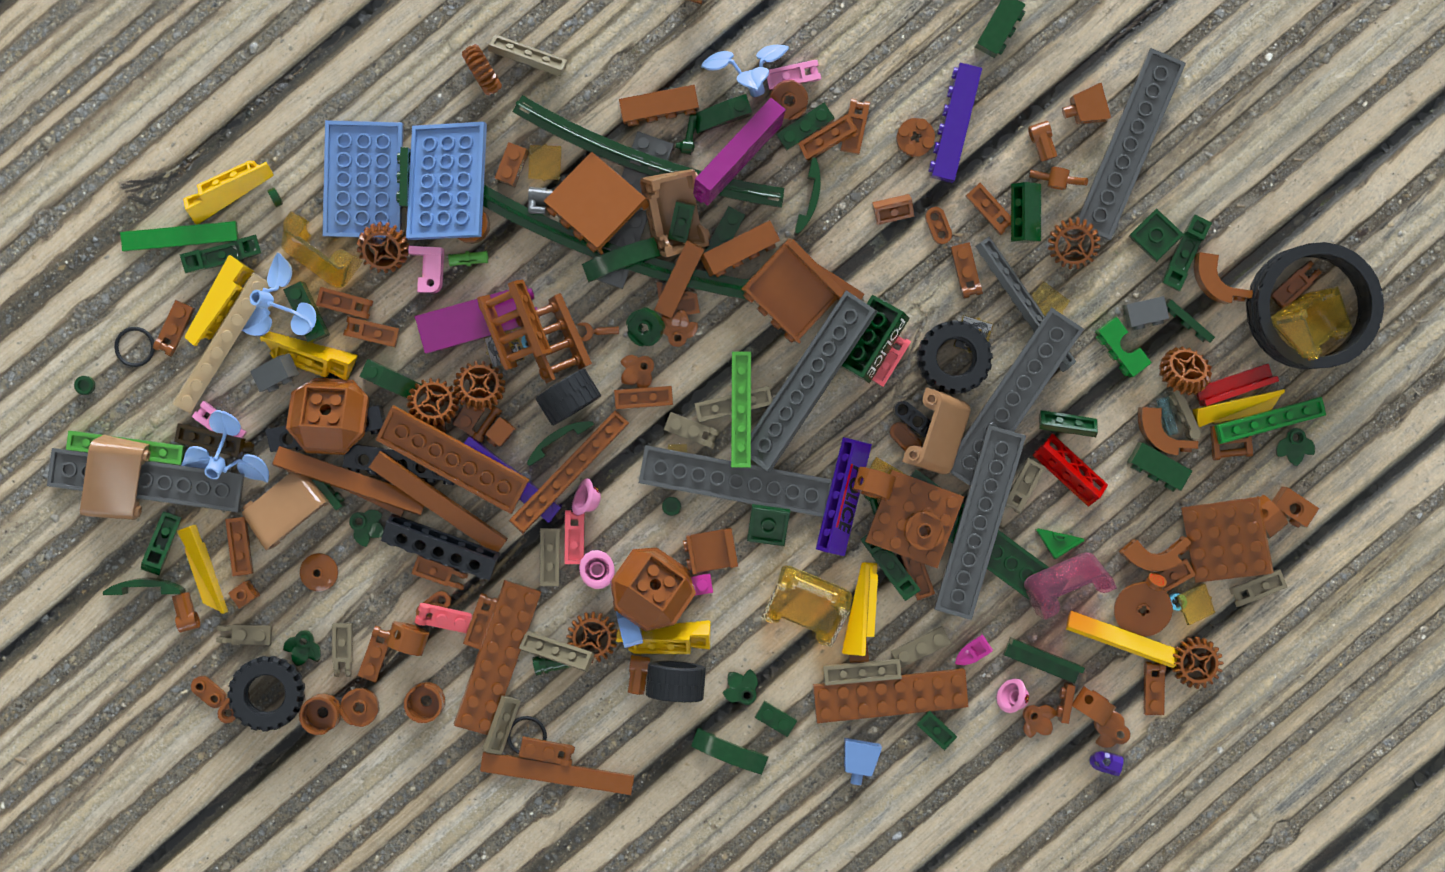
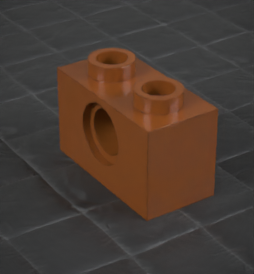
(1304, 511)

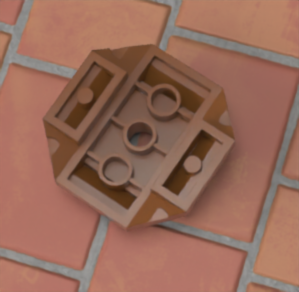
(330, 432)
(642, 604)

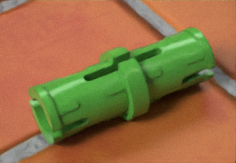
(468, 258)

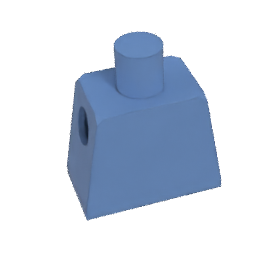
(860, 758)

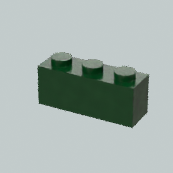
(1000, 27)
(1026, 212)
(298, 294)
(1159, 467)

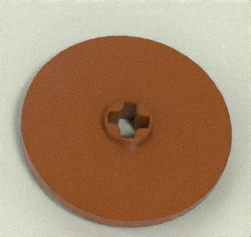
(1153, 619)

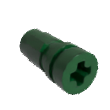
(545, 665)

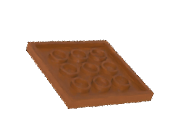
(907, 498)
(1227, 539)

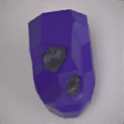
(1107, 762)

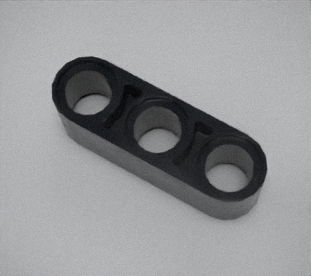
(908, 418)

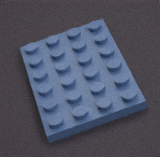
(360, 176)
(446, 181)

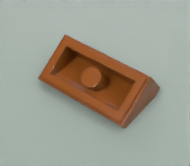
(893, 209)

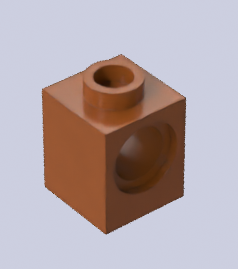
(500, 432)
(244, 594)

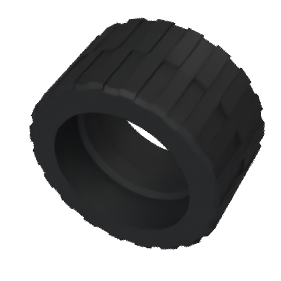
(568, 396)
(675, 681)

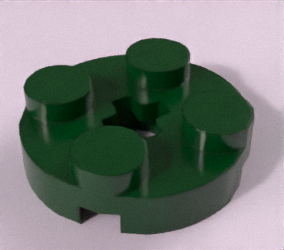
(652, 320)

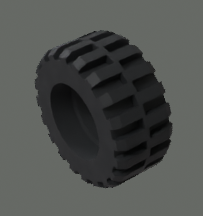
(980, 357)
(260, 719)

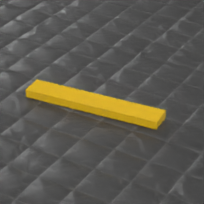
(1121, 639)

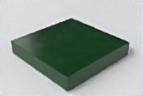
(1156, 235)
(768, 525)

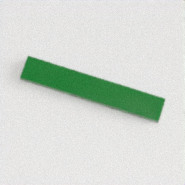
(179, 236)
(1270, 420)

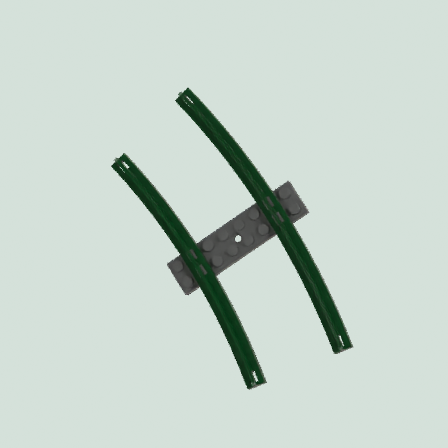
(646, 158)

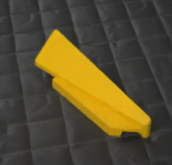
(225, 189)
(219, 300)
(311, 356)
(1236, 408)
(202, 569)
(863, 611)
(673, 639)

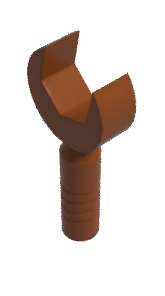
(598, 331)

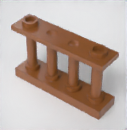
(530, 320)
(572, 339)

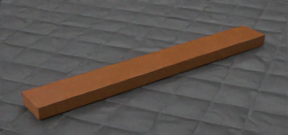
(568, 472)
(346, 480)
(437, 502)
(557, 773)

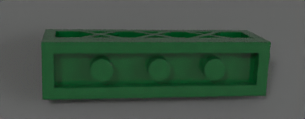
(1043, 660)

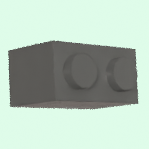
(1145, 312)
(275, 372)

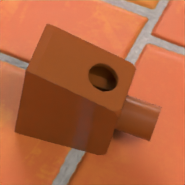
(1088, 106)

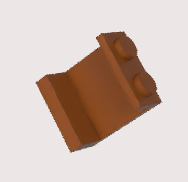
(710, 550)

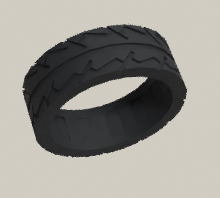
(1368, 295)

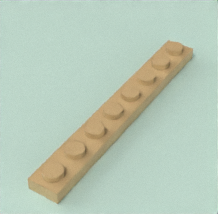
(219, 346)

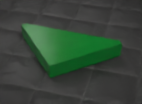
(1058, 543)

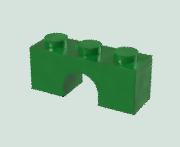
(1110, 336)

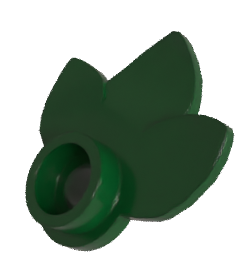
(1295, 449)
(369, 528)
(300, 650)
(739, 685)

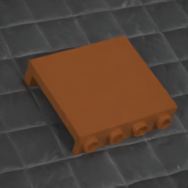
(594, 202)
(792, 290)

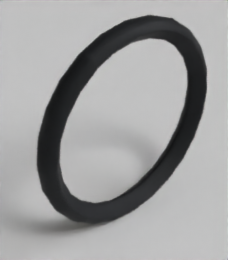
(117, 344)
(525, 718)

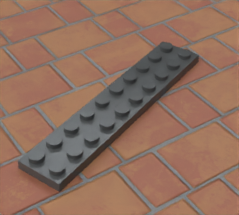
(1131, 142)
(809, 379)
(1019, 387)
(157, 482)
(748, 485)
(980, 522)

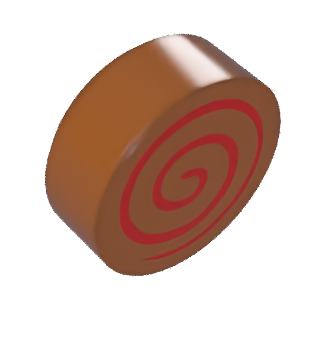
(1156, 581)

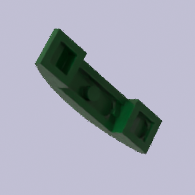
(814, 174)
(1185, 252)
(216, 256)
(620, 258)
(539, 453)
(893, 570)
(167, 587)
(729, 752)

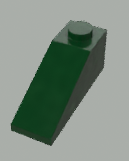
(723, 113)
(387, 378)
(160, 543)

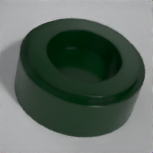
(275, 197)
(84, 385)
(671, 506)

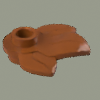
(679, 326)
(635, 373)
(1040, 721)
(1109, 732)

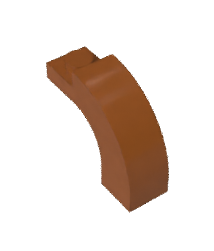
(1209, 282)
(1151, 428)
(1140, 557)

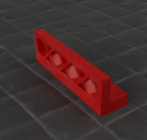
(1236, 385)
(1068, 472)

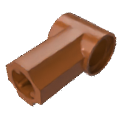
(1041, 136)
(186, 617)
(638, 671)

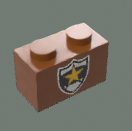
(511, 164)

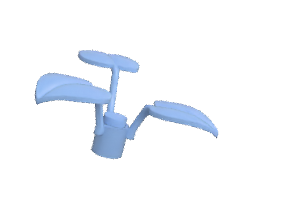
(753, 78)
(260, 321)
(198, 457)

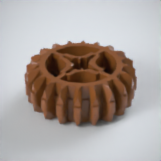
(481, 69)
(1079, 237)
(367, 238)
(470, 375)
(1190, 381)
(445, 396)
(587, 629)
(1211, 655)

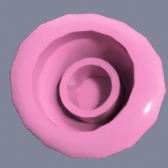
(586, 498)
(596, 569)
(1012, 696)

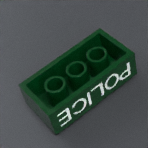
(876, 340)

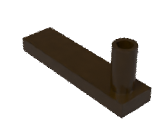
(210, 440)

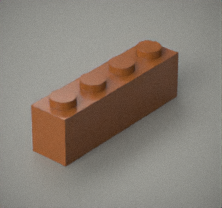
(659, 104)
(739, 248)

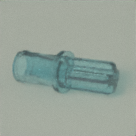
(1167, 416)

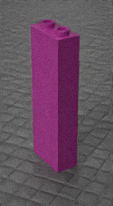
(738, 152)
(461, 324)

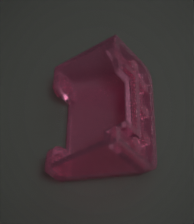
(1063, 578)

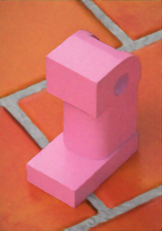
(432, 268)

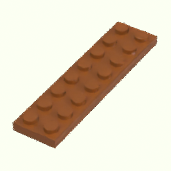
(452, 459)
(497, 656)
(891, 697)

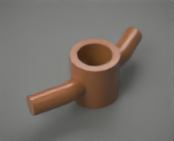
(1058, 178)

